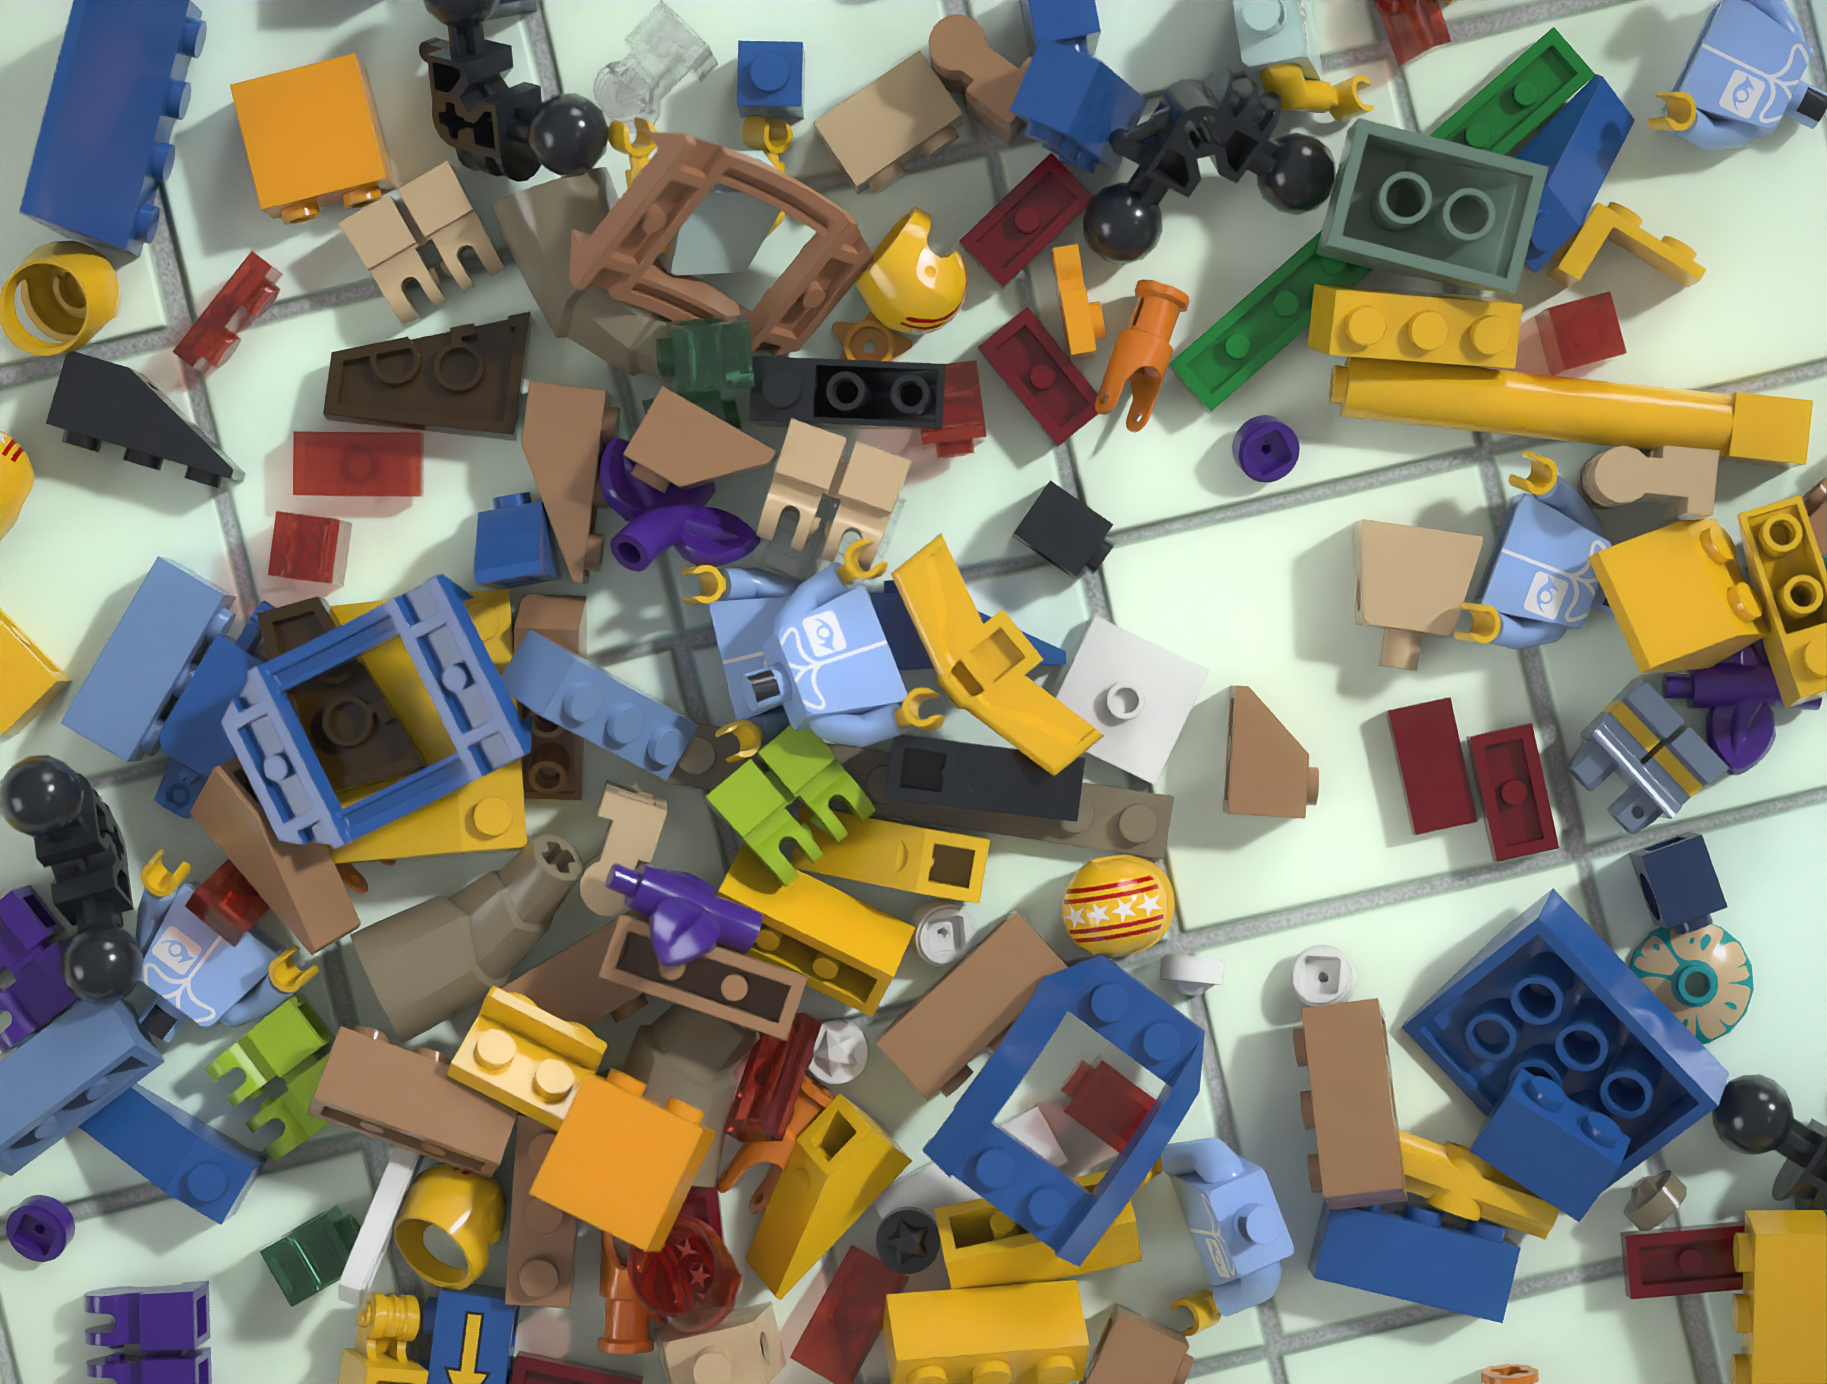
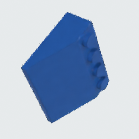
(113, 120)
(1572, 1012)

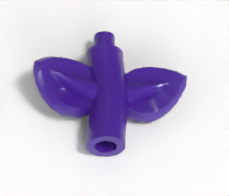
(668, 519)
(1739, 696)
(684, 913)

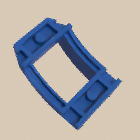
(456, 677)
(1018, 1177)

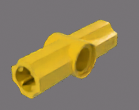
(1471, 1187)

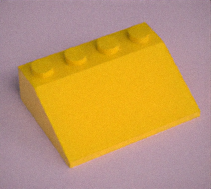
(472, 819)

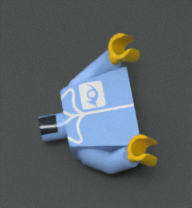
(1742, 78)
(1539, 565)
(741, 627)
(835, 663)
(198, 969)
(1232, 1226)

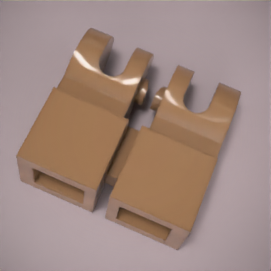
(978, 72)

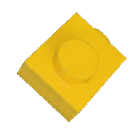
(1623, 229)

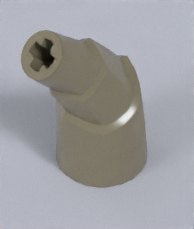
(538, 234)
(456, 948)
(694, 1061)

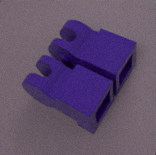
(39, 986)
(166, 1324)

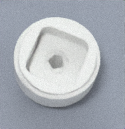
(942, 932)
(1192, 973)
(1323, 976)
(839, 1052)

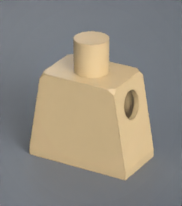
(1410, 584)
(726, 1352)

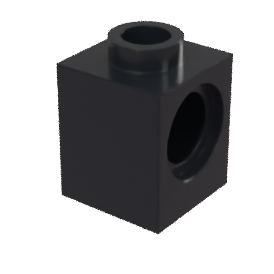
(1065, 532)

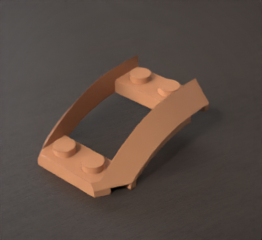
(663, 196)

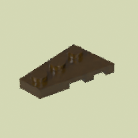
(436, 383)
(343, 711)

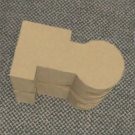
(392, 238)
(814, 469)
(1665, 475)
(630, 836)

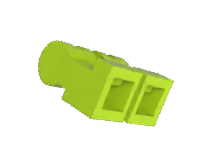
(756, 804)
(287, 1047)

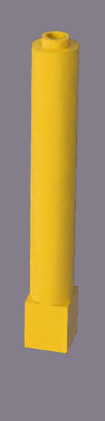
(1577, 410)

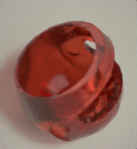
(688, 1282)

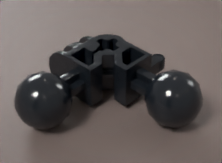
(496, 125)
(1291, 171)
(90, 871)
(1759, 1118)

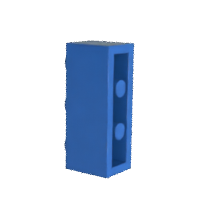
(1075, 105)
(1417, 1258)

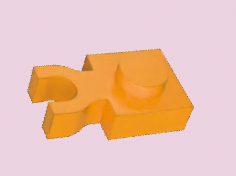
(1080, 319)

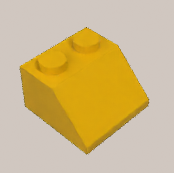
(1680, 596)

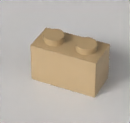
(890, 125)

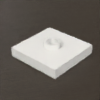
(1132, 696)

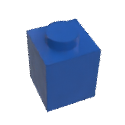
(771, 79)

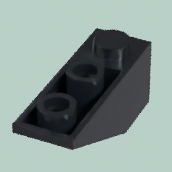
(847, 393)
(123, 407)
(981, 778)

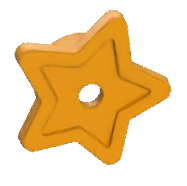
(855, 335)

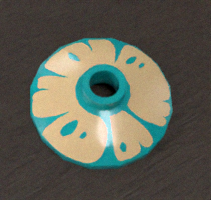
(1668, 959)

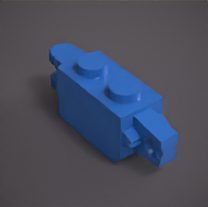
(194, 727)

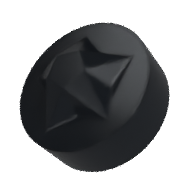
(908, 1240)

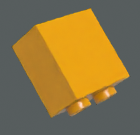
(313, 139)
(624, 1159)

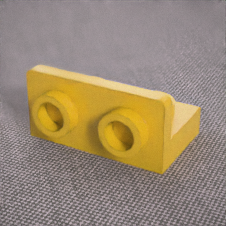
(526, 1057)

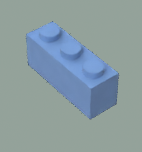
(149, 660)
(597, 705)
(68, 1076)

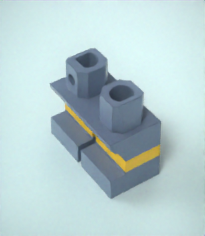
(1649, 751)

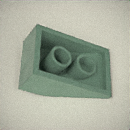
(1431, 208)

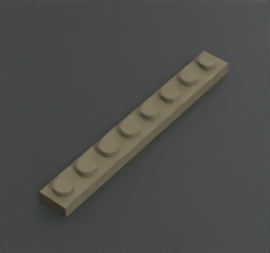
(1107, 815)

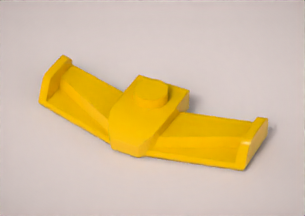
(987, 662)

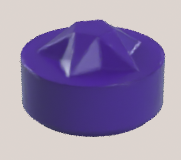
(1265, 448)
(40, 1228)

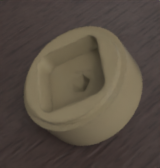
(1654, 1200)

